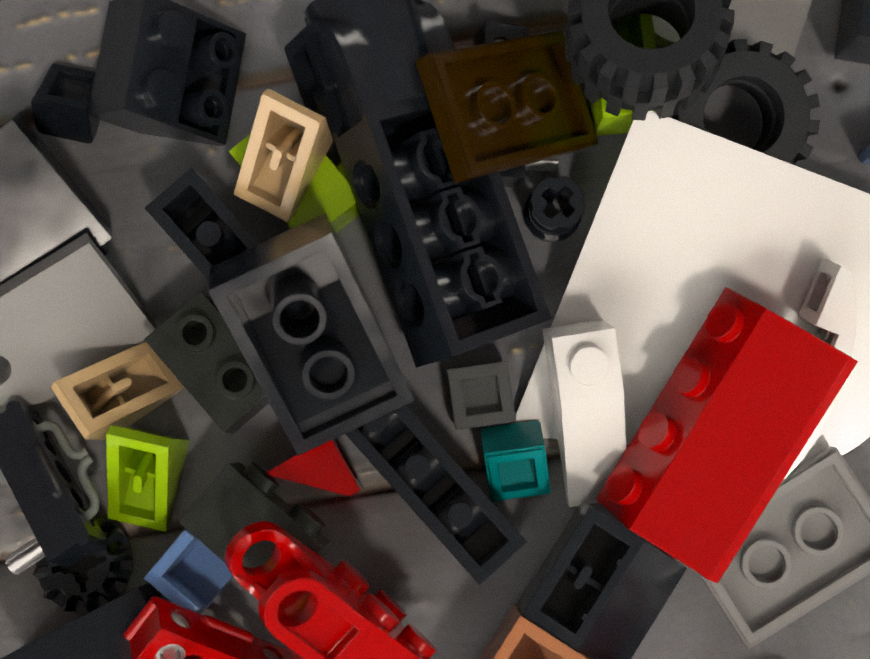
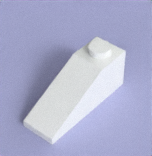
(586, 404)

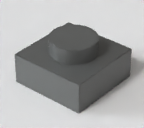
(481, 395)

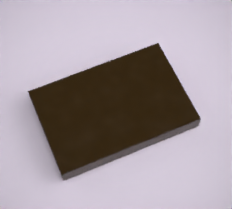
(505, 104)

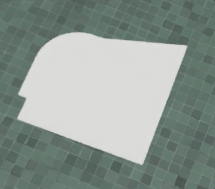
(681, 227)

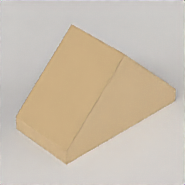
(282, 155)
(116, 390)

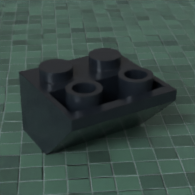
(167, 71)
(600, 587)

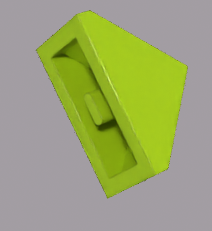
(143, 475)

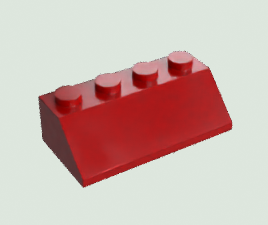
(724, 433)

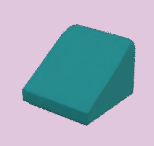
(515, 460)

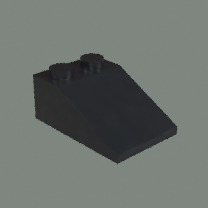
(309, 334)

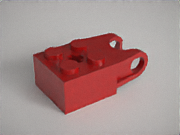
(321, 607)

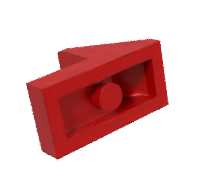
(321, 468)

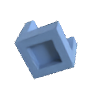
(189, 574)

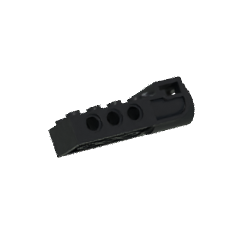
(441, 245)

